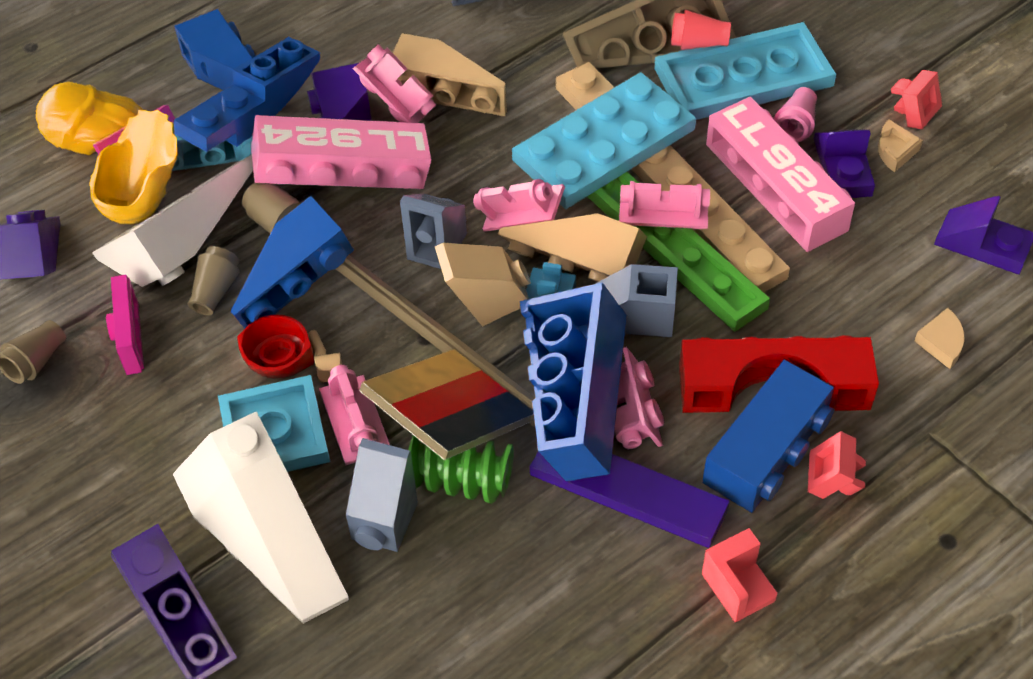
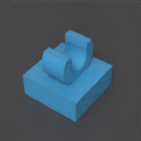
(549, 281)

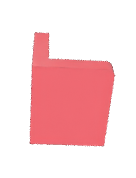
(736, 577)

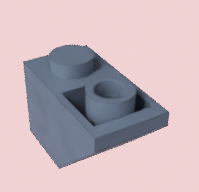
(646, 297)

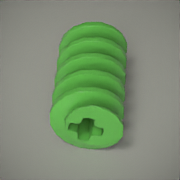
(467, 469)

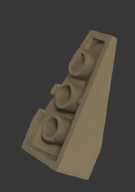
(634, 32)

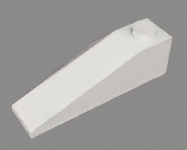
(176, 232)
(251, 506)

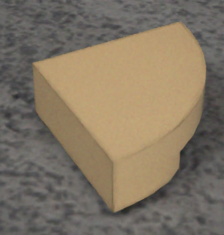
(897, 145)
(942, 338)

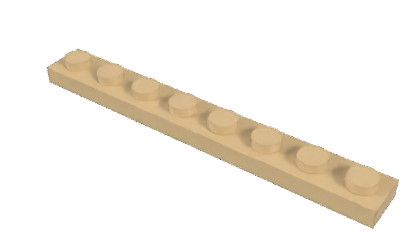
(726, 229)

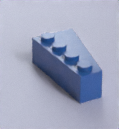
(575, 376)

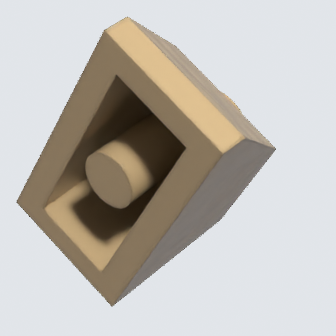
(484, 279)

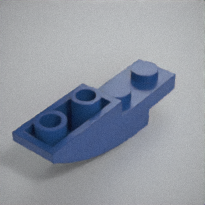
(258, 88)

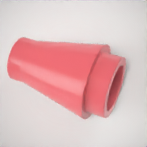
(699, 31)

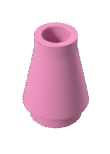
(798, 114)

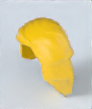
(81, 115)
(135, 170)

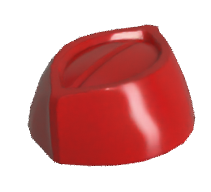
(276, 346)

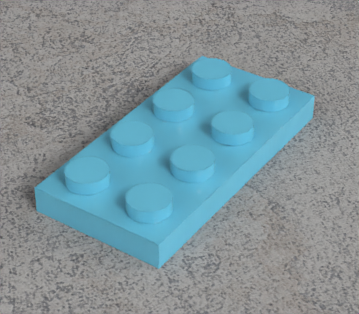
(755, 65)
(604, 138)

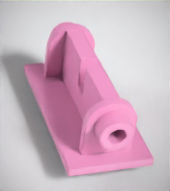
(380, 75)
(520, 205)
(679, 208)
(351, 412)
(641, 413)

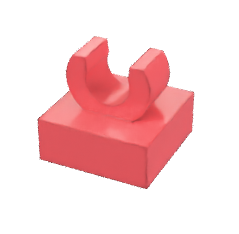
(919, 98)
(834, 467)

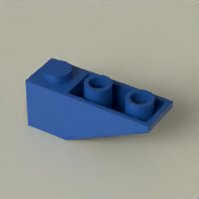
(212, 48)
(293, 258)

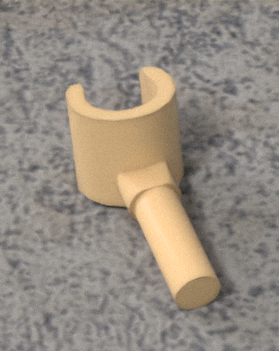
(323, 361)

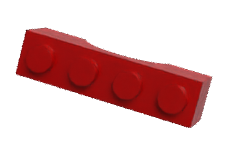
(720, 369)

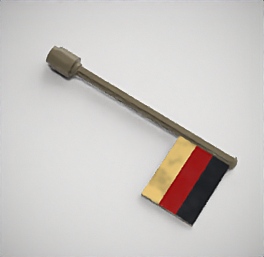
(442, 400)

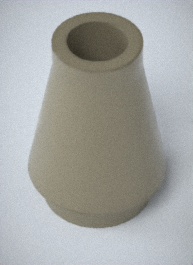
(213, 277)
(28, 353)

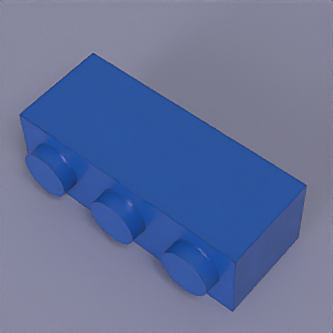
(769, 436)

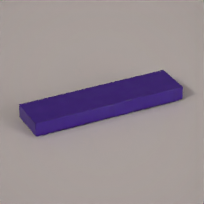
(647, 497)

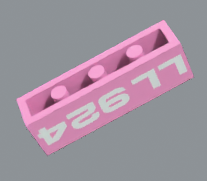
(339, 152)
(780, 174)

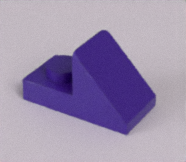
(846, 160)
(978, 235)

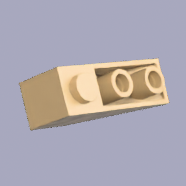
(450, 75)
(581, 241)

